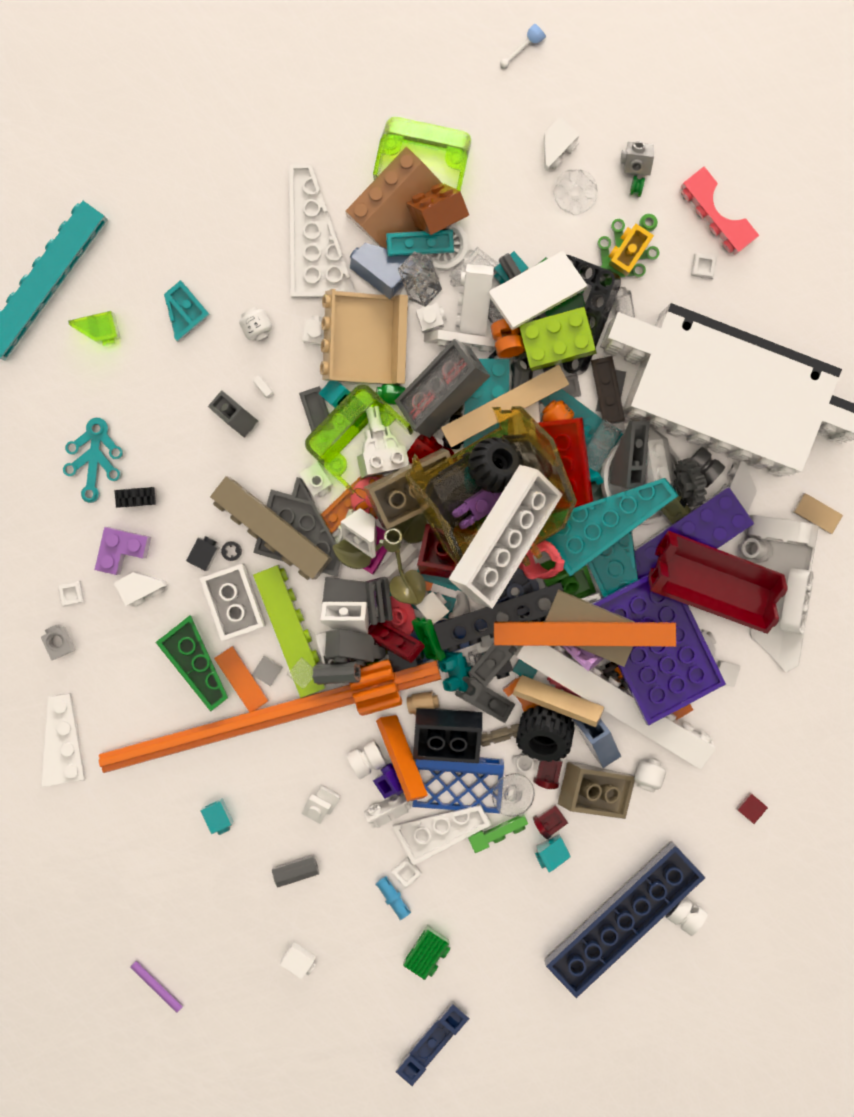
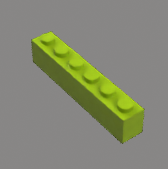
(287, 622)

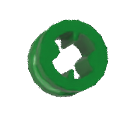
(637, 186)

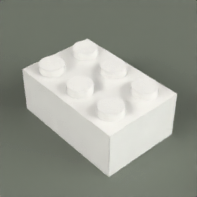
(232, 602)

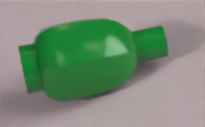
(390, 392)

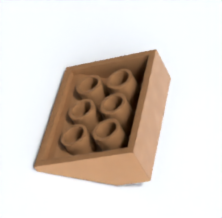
(383, 203)

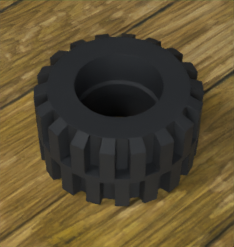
(545, 734)

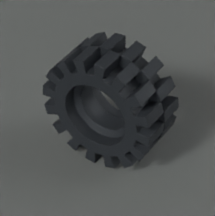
(135, 497)

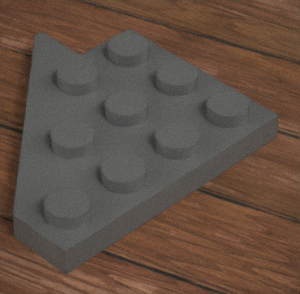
(305, 517)

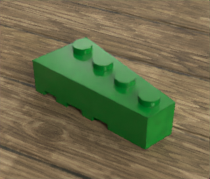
(189, 656)

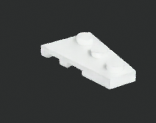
(444, 338)

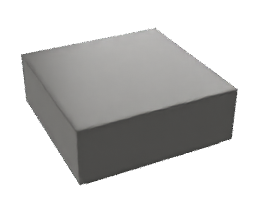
(267, 670)

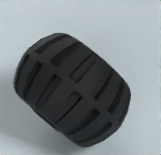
(493, 463)

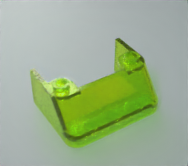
(400, 130)
(343, 425)

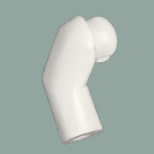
(463, 606)

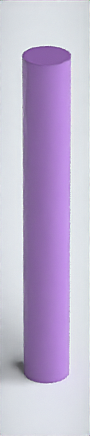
(150, 981)

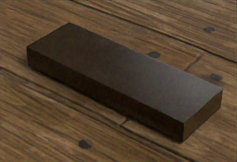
(607, 389)

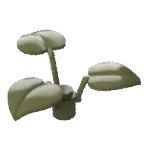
(407, 587)

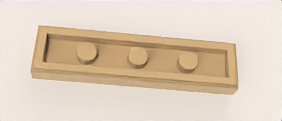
(558, 701)

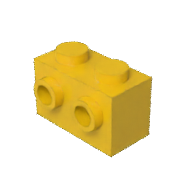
(634, 244)

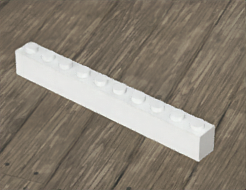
(618, 702)

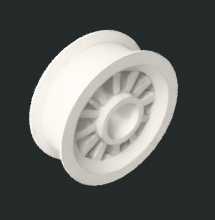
(458, 259)

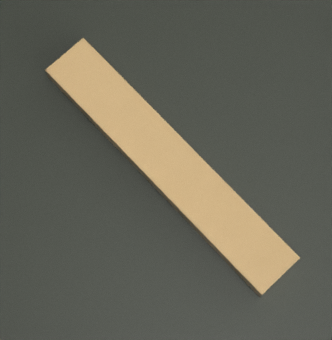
(523, 396)

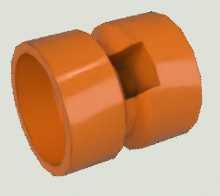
(508, 341)

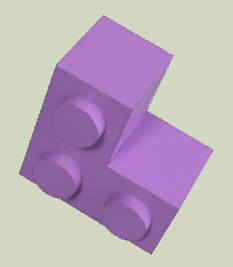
(117, 544)

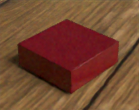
(752, 808)

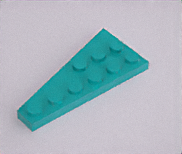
(606, 521)
(615, 566)

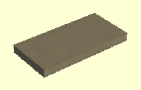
(573, 609)

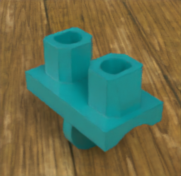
(457, 668)

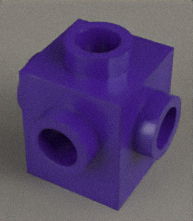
(388, 782)

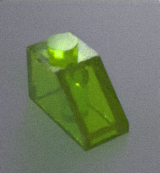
(98, 327)

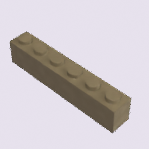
(271, 528)

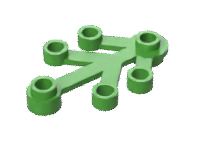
(618, 241)

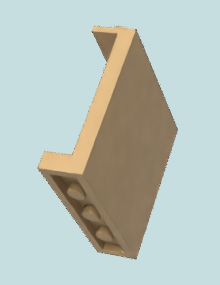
(364, 338)

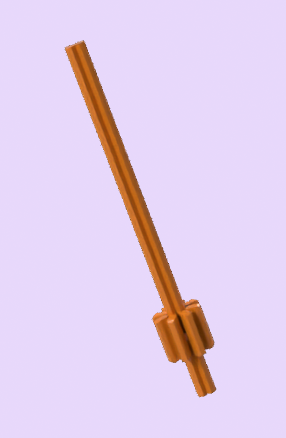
(375, 692)

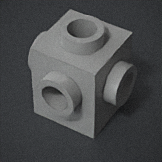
(638, 158)

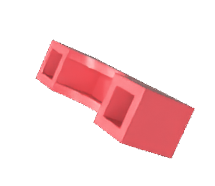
(734, 233)

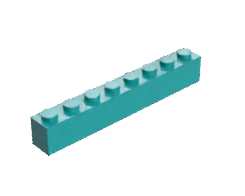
(48, 274)

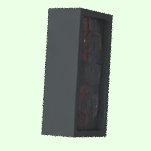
(442, 388)

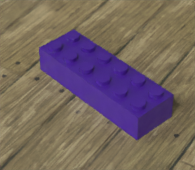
(710, 523)

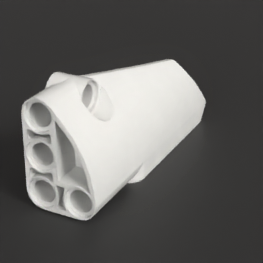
(790, 550)

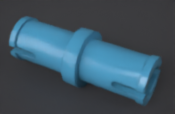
(393, 898)

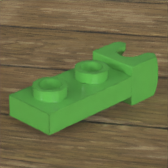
(480, 840)

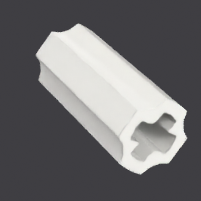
(390, 568)

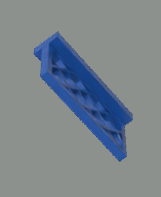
(486, 766)

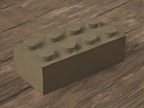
(392, 495)

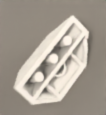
(659, 459)

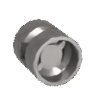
(709, 467)

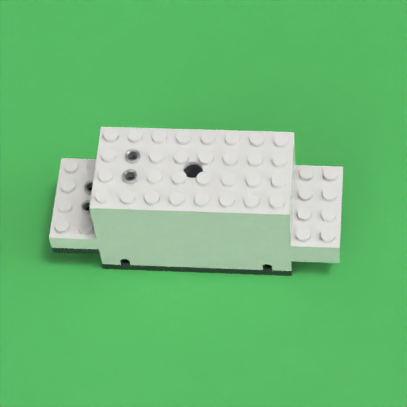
(729, 389)

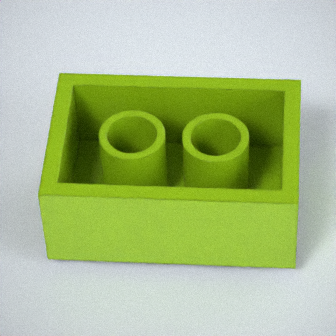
(558, 339)

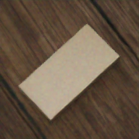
(818, 513)

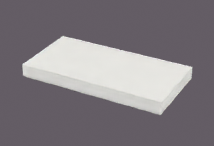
(537, 290)

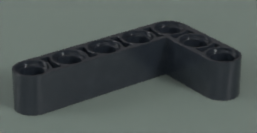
(600, 314)

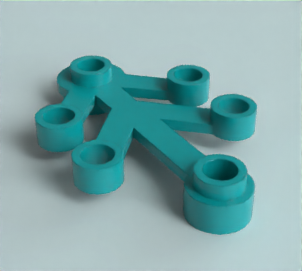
(94, 456)

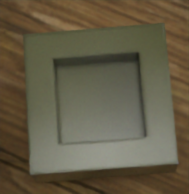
(676, 509)

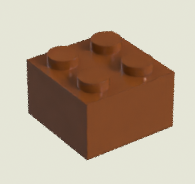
(437, 208)

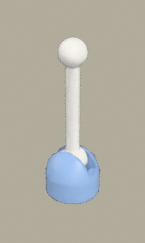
(534, 35)

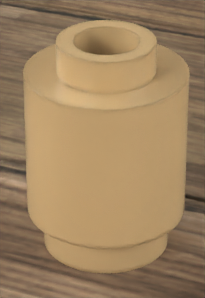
(422, 700)

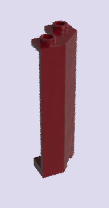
(717, 582)

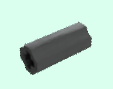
(336, 673)
(295, 871)

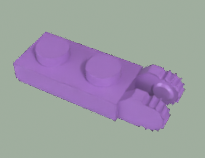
(478, 504)

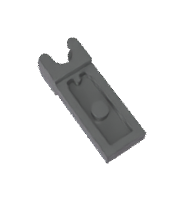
(486, 700)

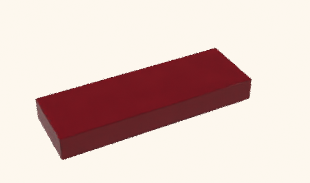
(396, 641)

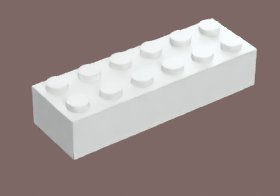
(505, 536)

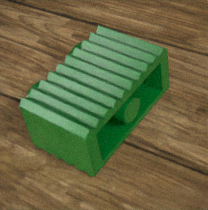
(426, 953)

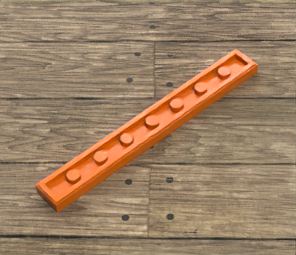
(585, 633)

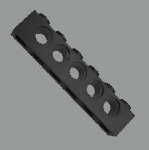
(446, 628)

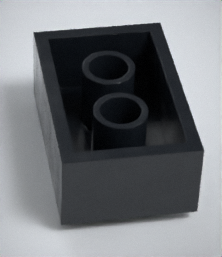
(447, 735)

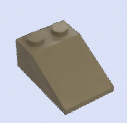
(596, 790)

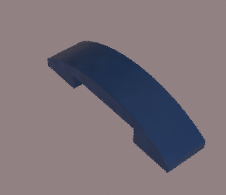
(431, 1044)

